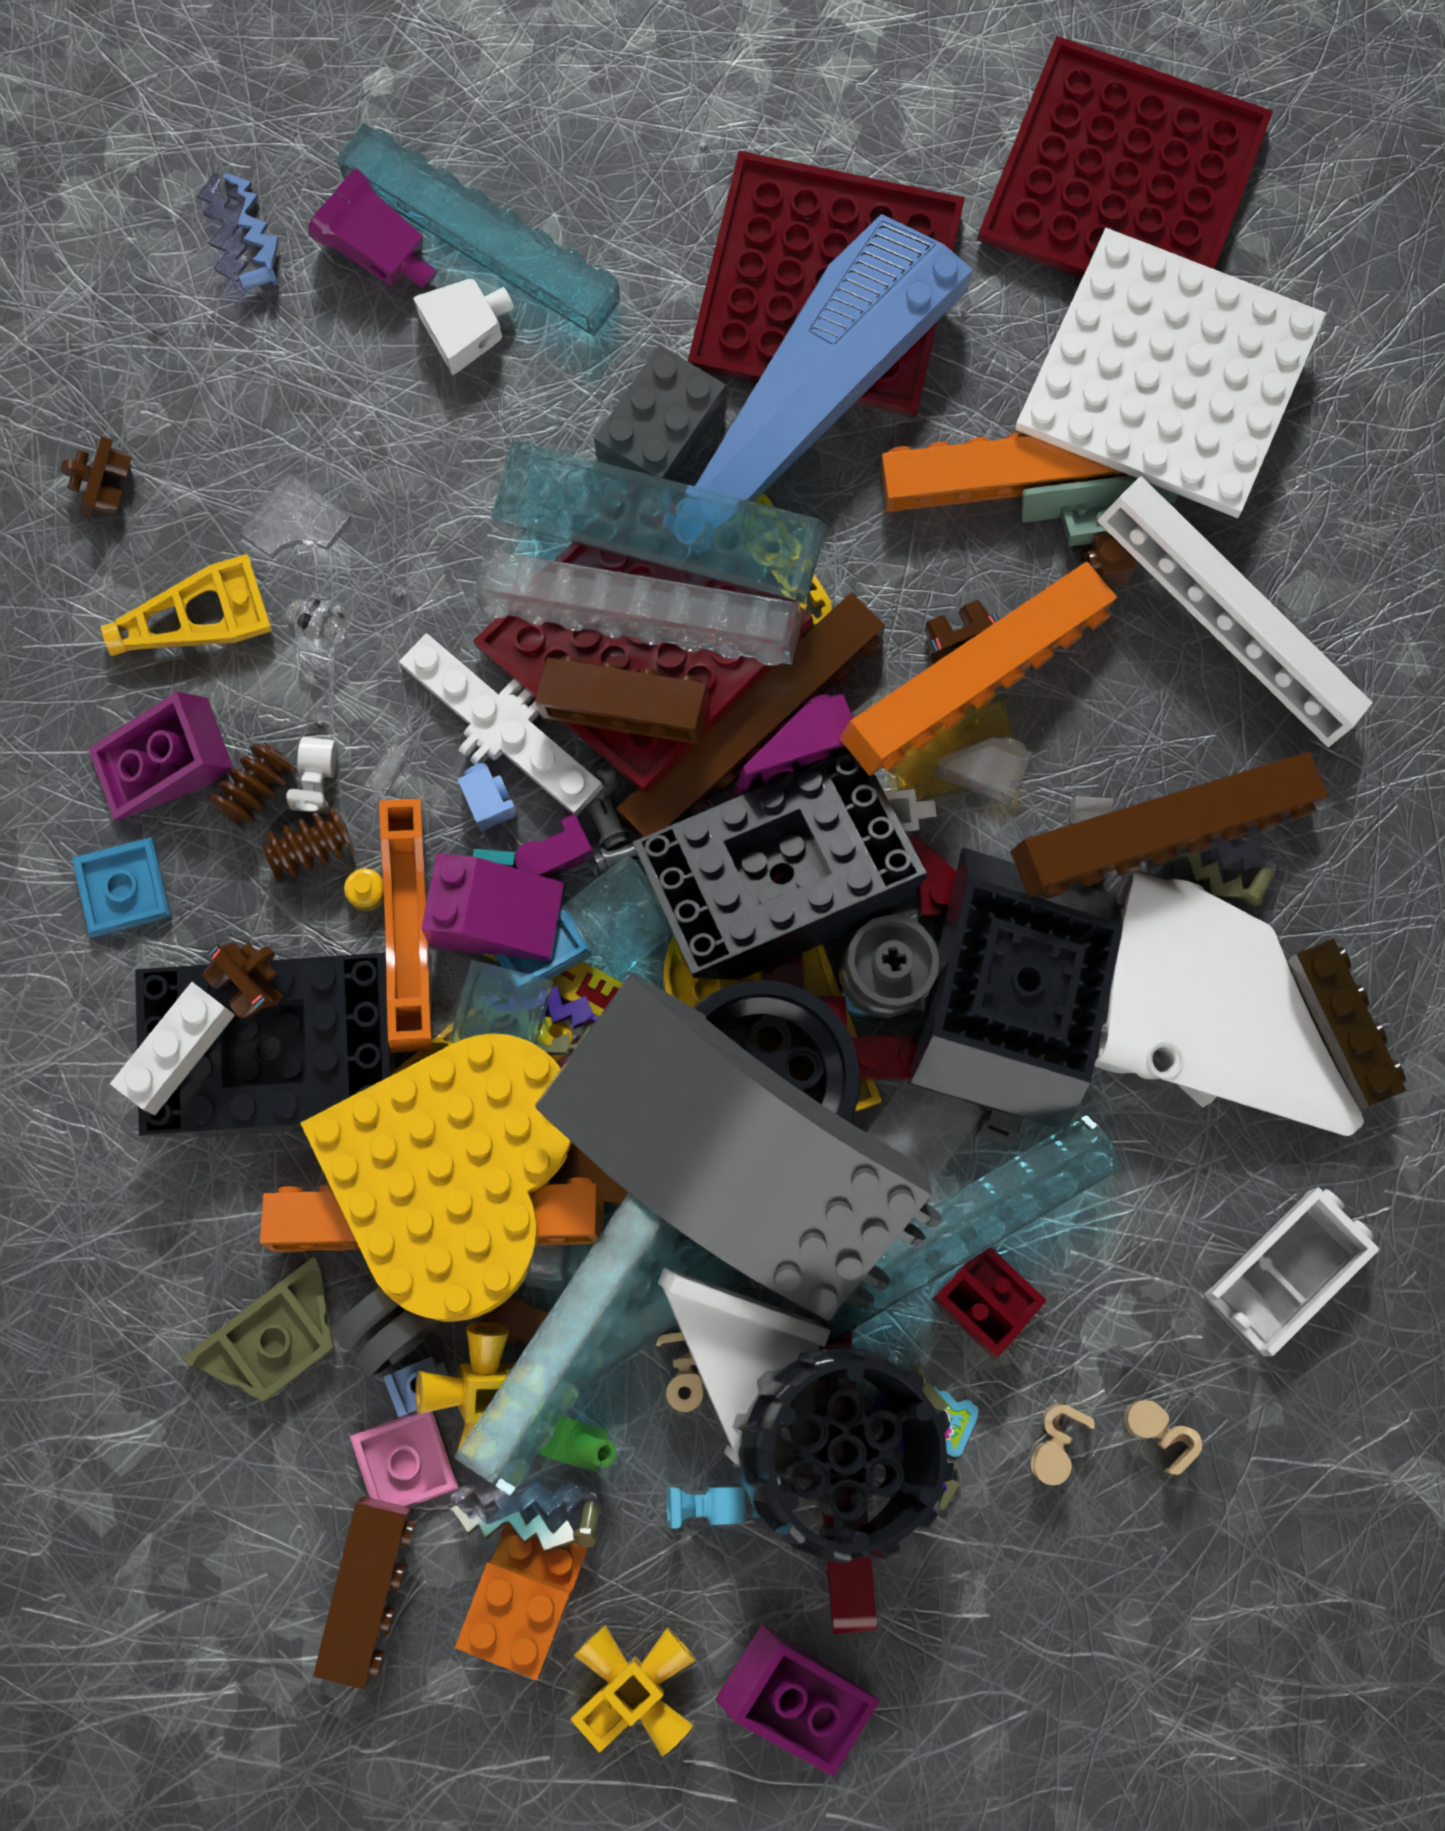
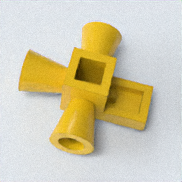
(476, 1381)
(632, 1691)

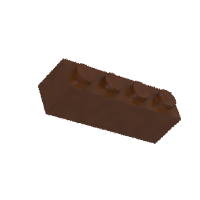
(623, 699)
(363, 1593)

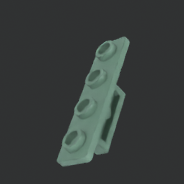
(1079, 505)

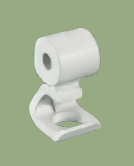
(315, 761)

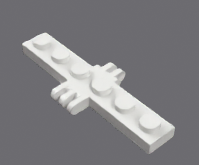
(501, 724)

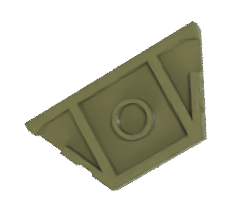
(272, 1337)

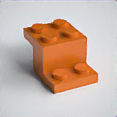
(520, 1603)

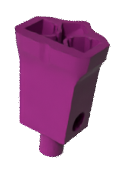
(370, 233)

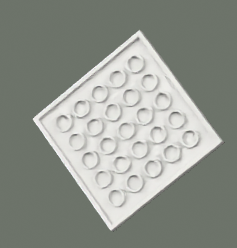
(1171, 372)

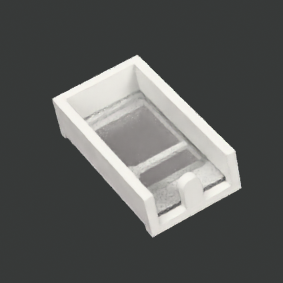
(1293, 1271)

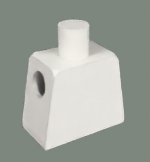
(462, 320)

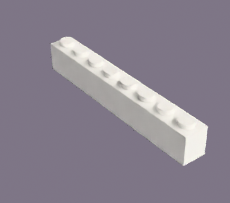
(1235, 612)

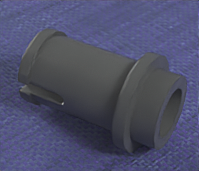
(608, 824)
(609, 858)

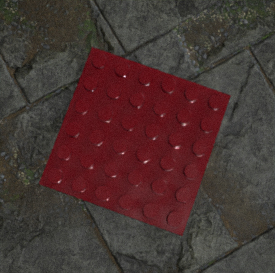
(1125, 155)
(775, 245)
(523, 649)

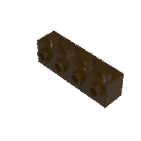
(1345, 1024)

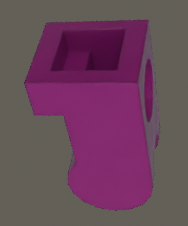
(557, 852)

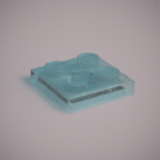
(501, 1003)

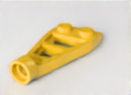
(239, 597)

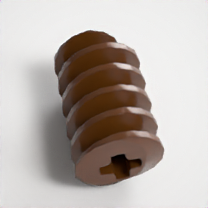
(251, 784)
(307, 844)

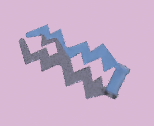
(229, 264)

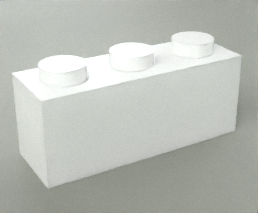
(172, 1049)

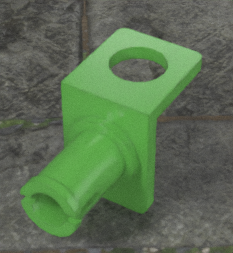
(580, 1445)

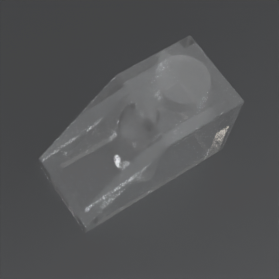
(987, 768)

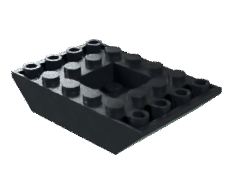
(818, 823)
(987, 1034)
(329, 1038)

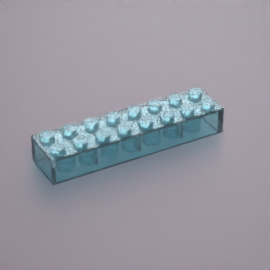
(659, 521)

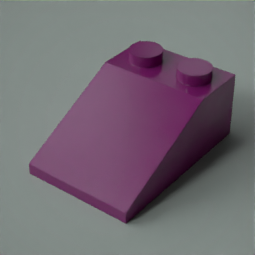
(801, 743)
(160, 755)
(491, 909)
(796, 1701)

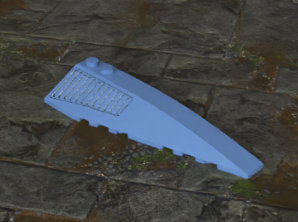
(845, 338)

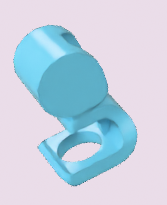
(718, 1505)

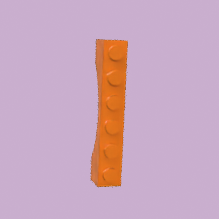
(405, 907)

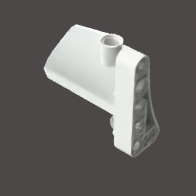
(1217, 1007)

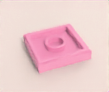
(405, 1460)

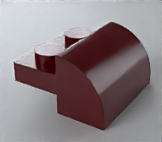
(989, 1301)

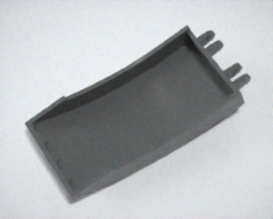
(736, 1152)

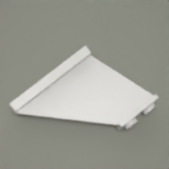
(735, 1344)

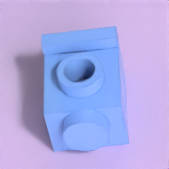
(486, 797)
(400, 1383)

